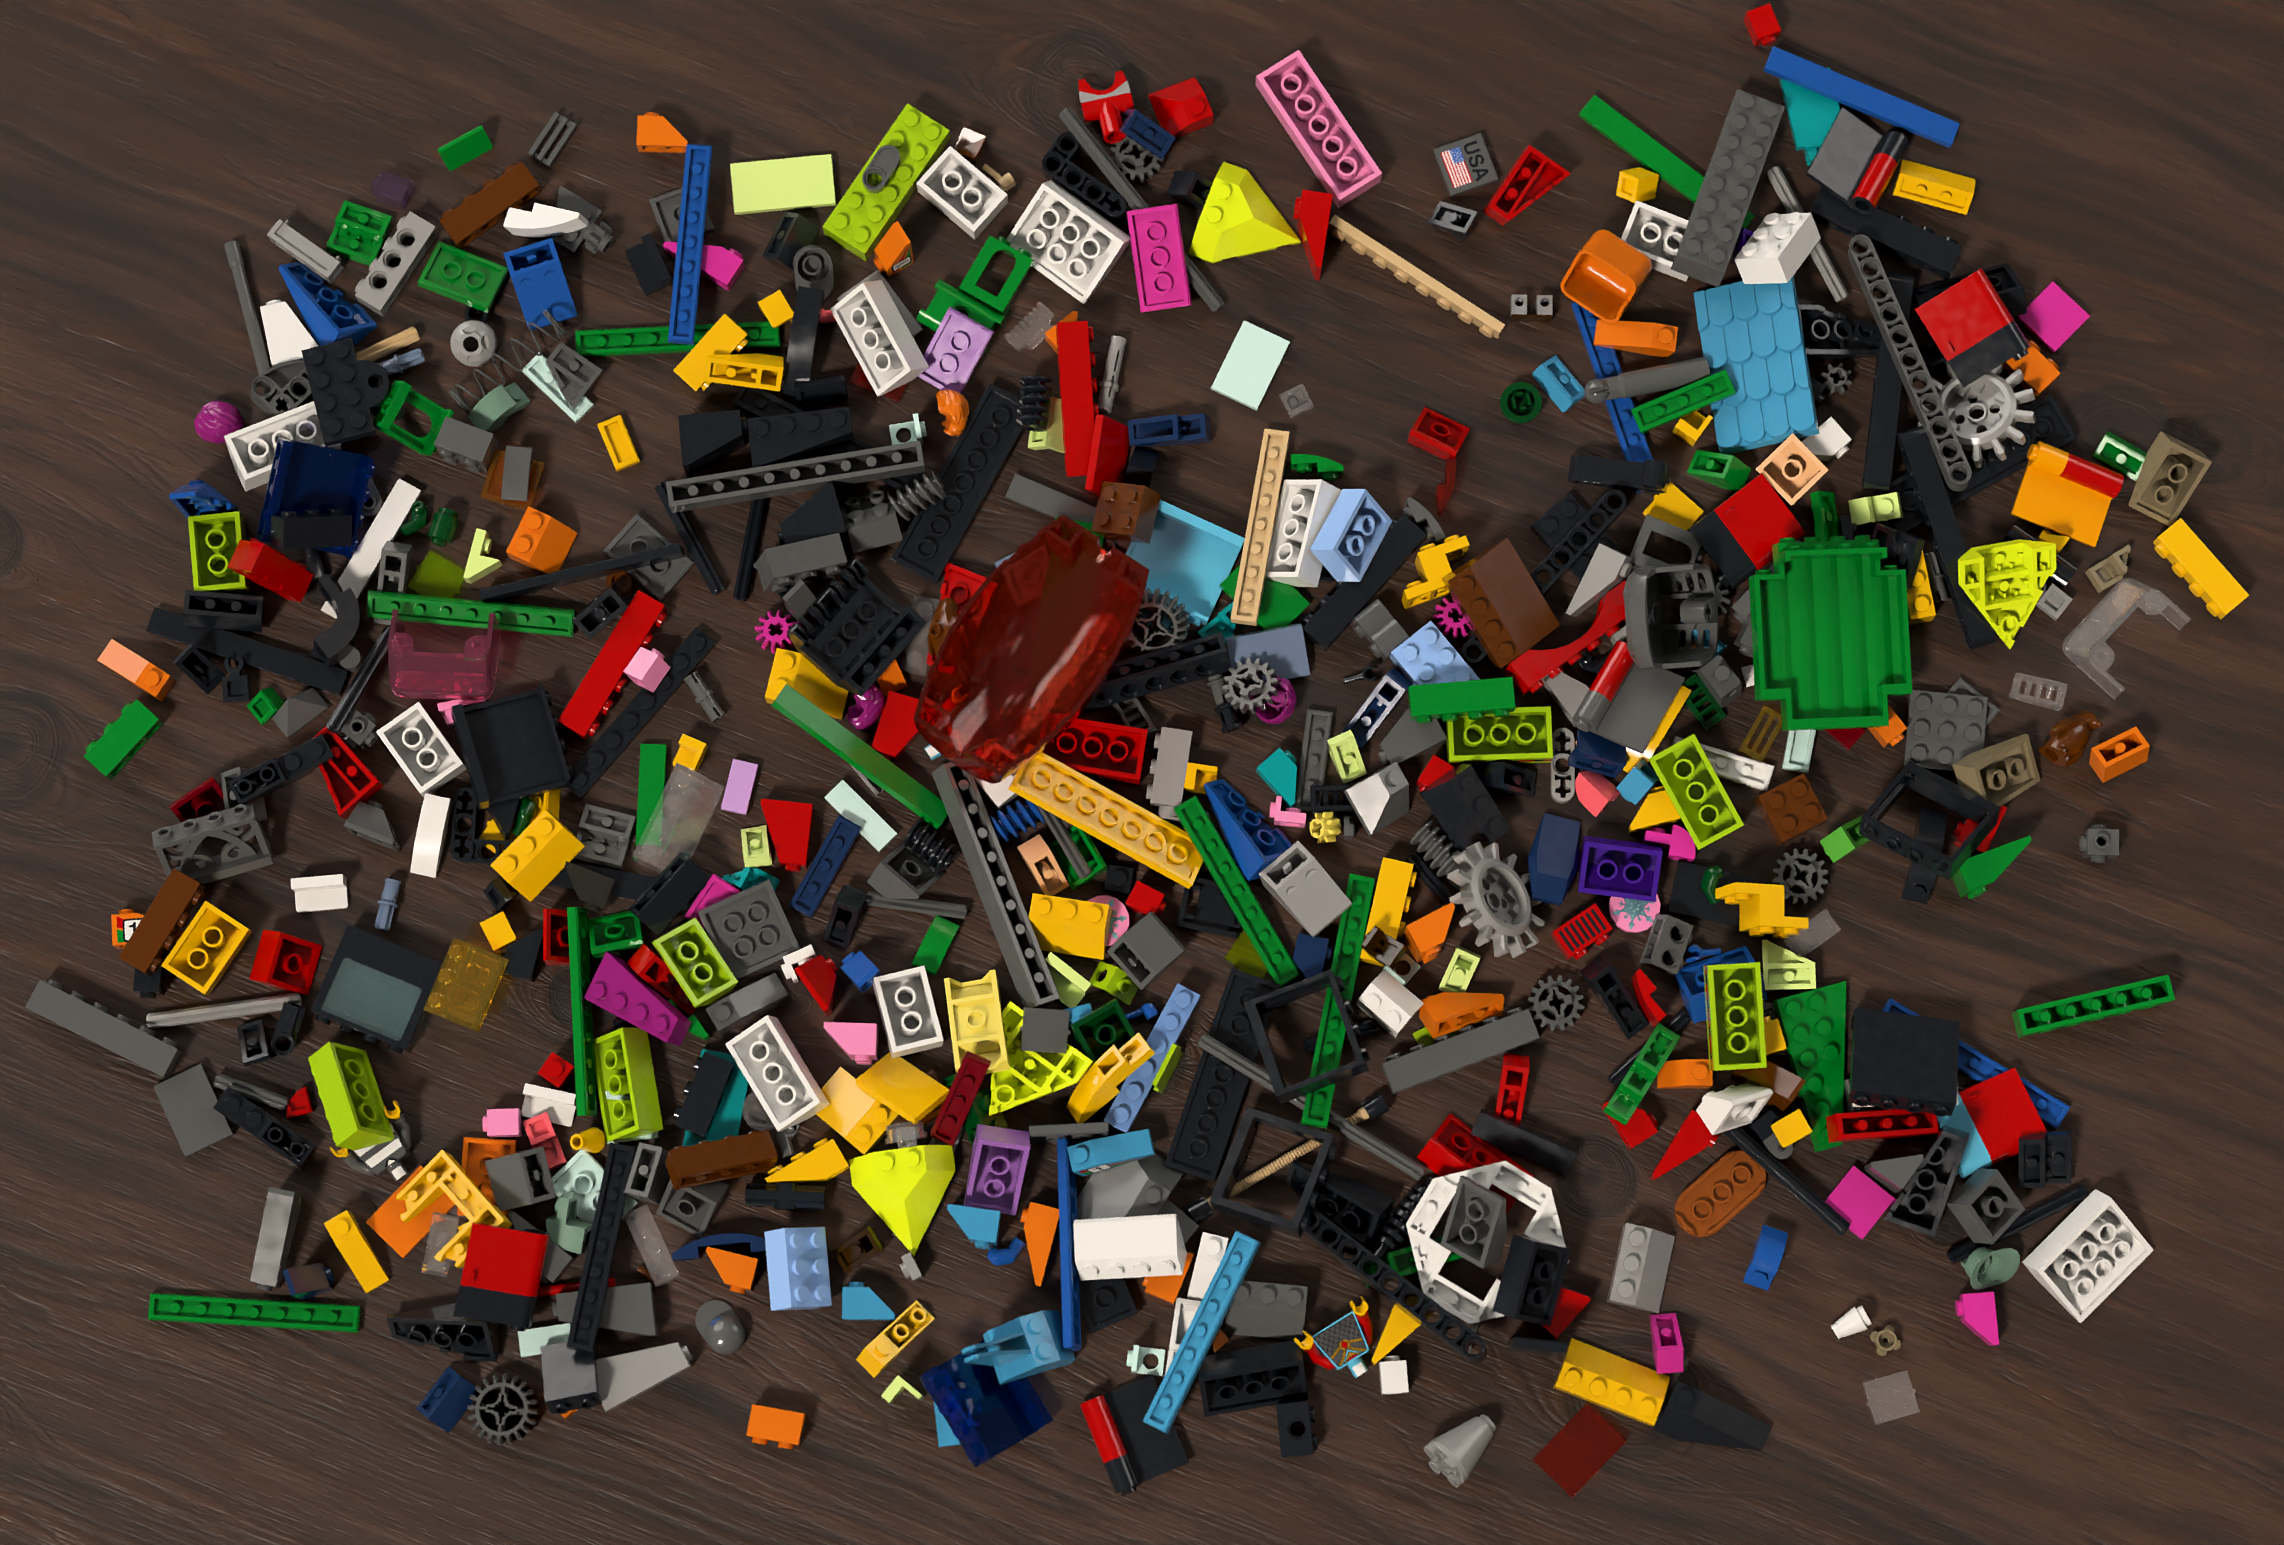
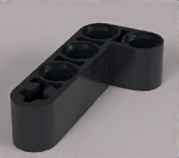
(1087, 182)
(1619, 474)

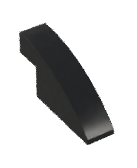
(803, 338)

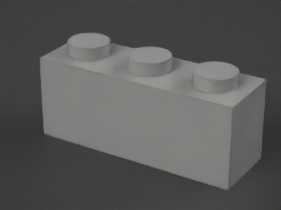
(1169, 767)

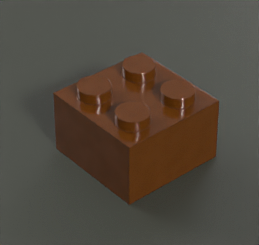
(1126, 512)
(1791, 809)

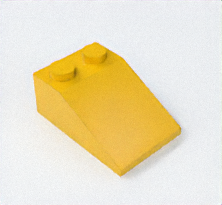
(807, 680)
(855, 1113)

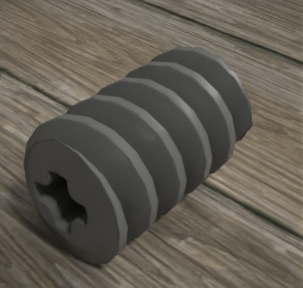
(918, 496)
(1435, 849)

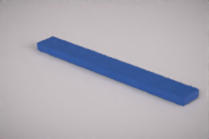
(1861, 97)
(690, 244)
(1606, 365)
(1980, 1068)
(1069, 1274)

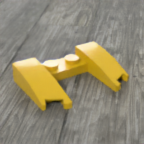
(447, 1176)

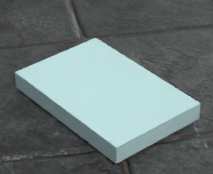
(1250, 365)
(584, 1177)

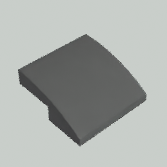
(605, 836)

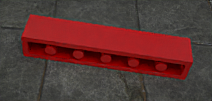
(1076, 394)
(606, 674)

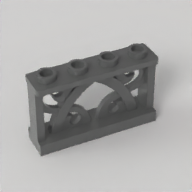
(219, 825)

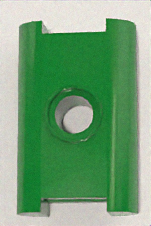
(949, 296)

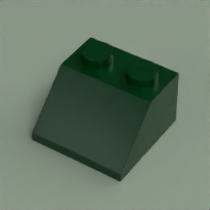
(1102, 1030)

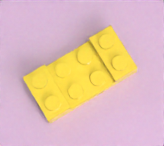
(977, 1021)

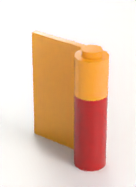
(2066, 493)

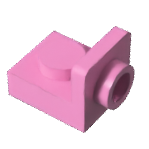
(1291, 817)

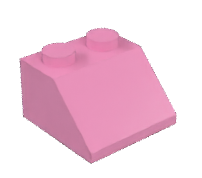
(857, 1040)

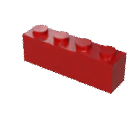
(1879, 1125)

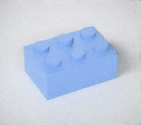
(1351, 535)
(1430, 659)
(798, 1268)

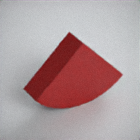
(299, 1104)

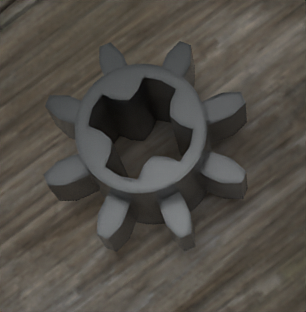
(598, 237)
(1842, 378)

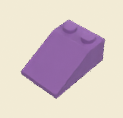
(997, 1169)

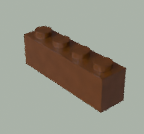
(490, 205)
(161, 922)
(721, 1159)

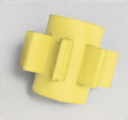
(1325, 827)

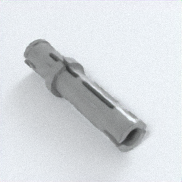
(1108, 385)

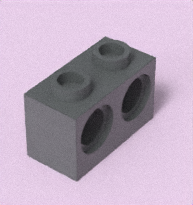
(1661, 941)

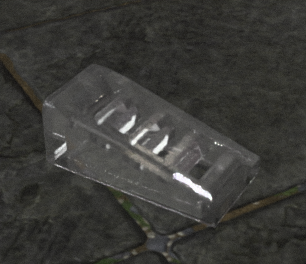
(2040, 682)

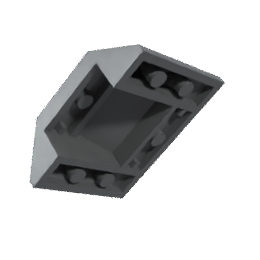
(1128, 1189)

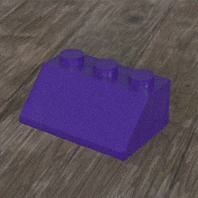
(1619, 868)

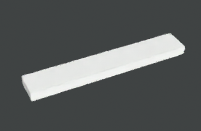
(383, 529)

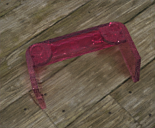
(443, 674)

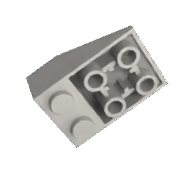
(1304, 889)

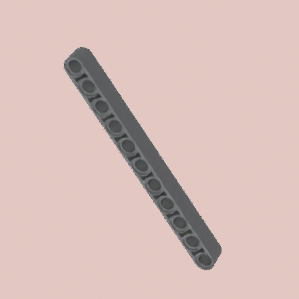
(1909, 374)

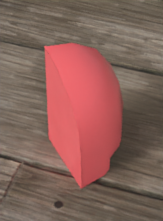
(1594, 791)

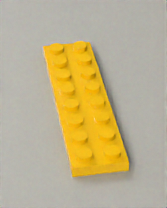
(1108, 817)

